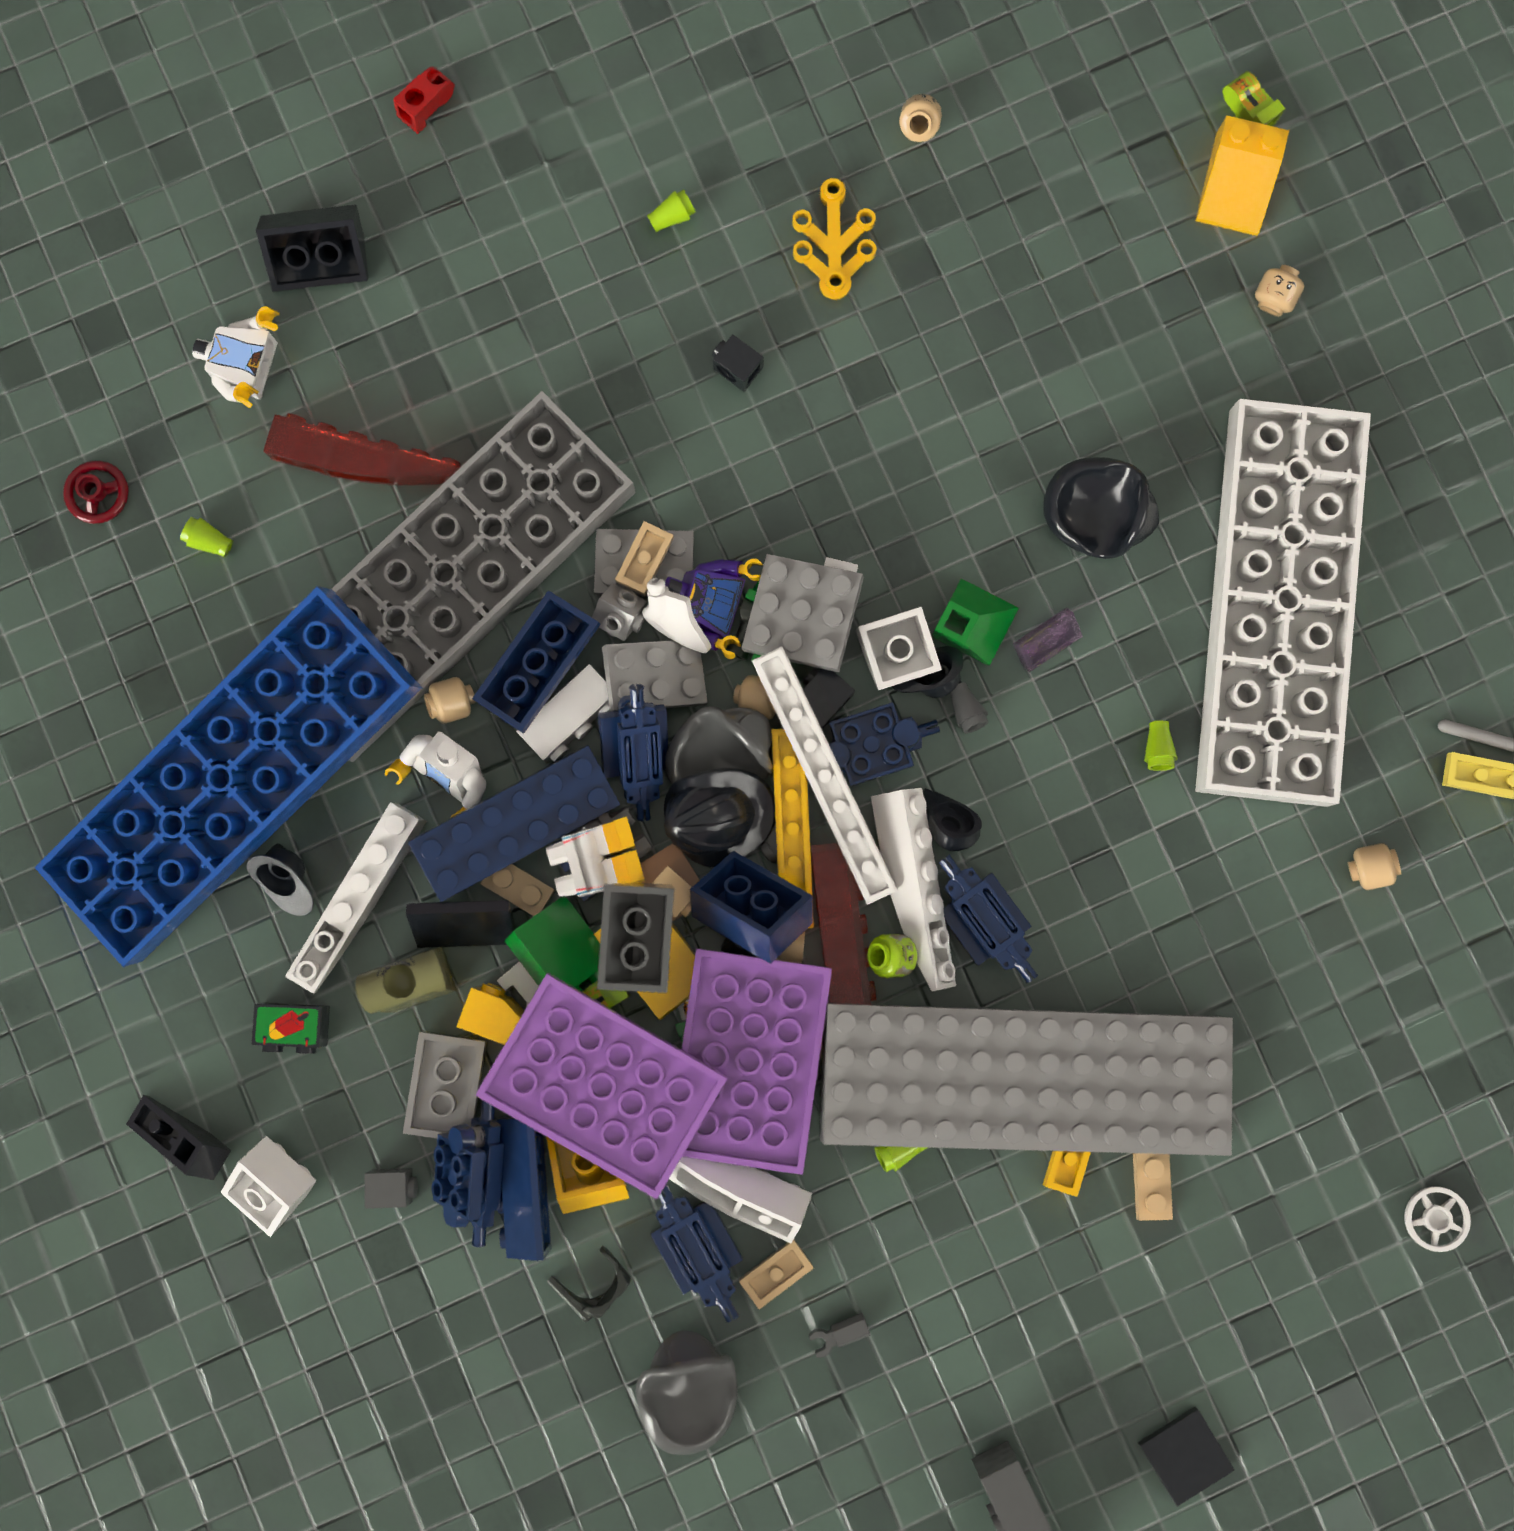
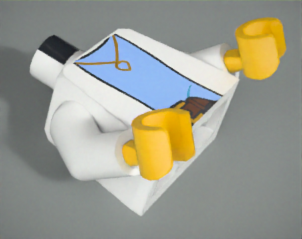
(240, 356)
(445, 765)

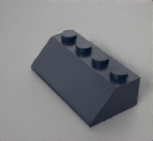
(536, 662)
(524, 1192)

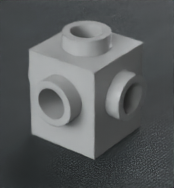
(619, 612)

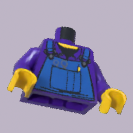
(714, 597)

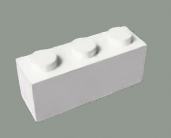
(567, 715)

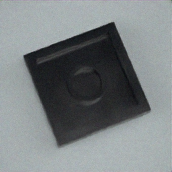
(1186, 1456)

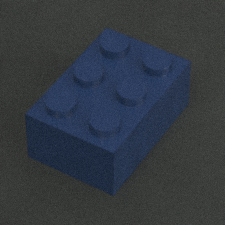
(751, 906)

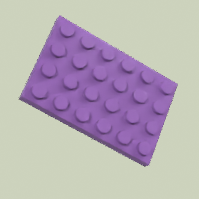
(766, 1035)
(601, 1085)

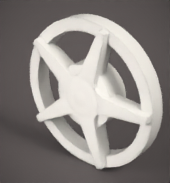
(1437, 1219)

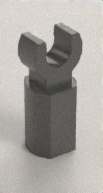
(841, 1334)

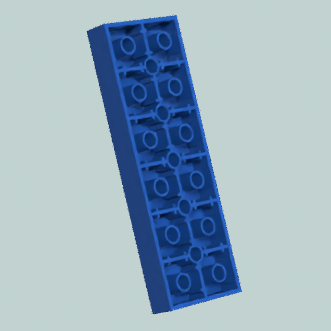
(228, 776)

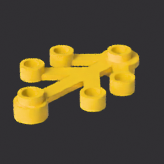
(834, 244)

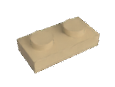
(644, 558)
(520, 889)
(1152, 1186)
(776, 1273)

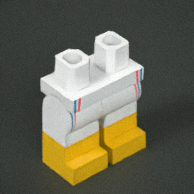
(587, 860)

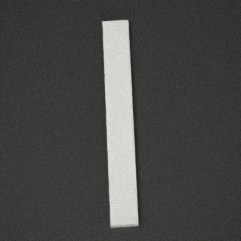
(824, 775)

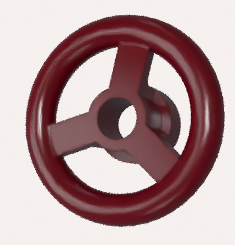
(85, 482)

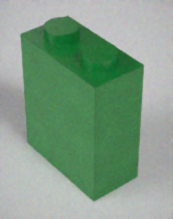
(557, 944)

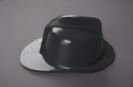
(940, 682)
(282, 877)

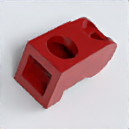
(423, 98)

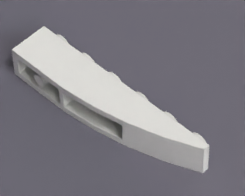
(909, 857)
(356, 896)
(746, 1194)

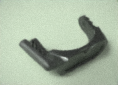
(595, 1307)

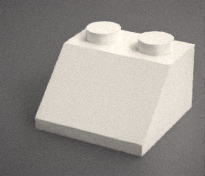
(898, 648)
(268, 1185)

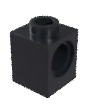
(737, 362)

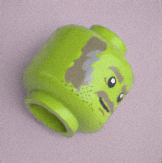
(892, 955)

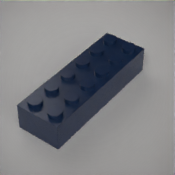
(513, 823)

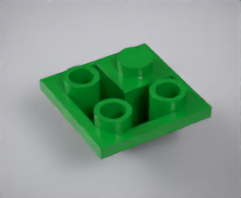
(975, 622)

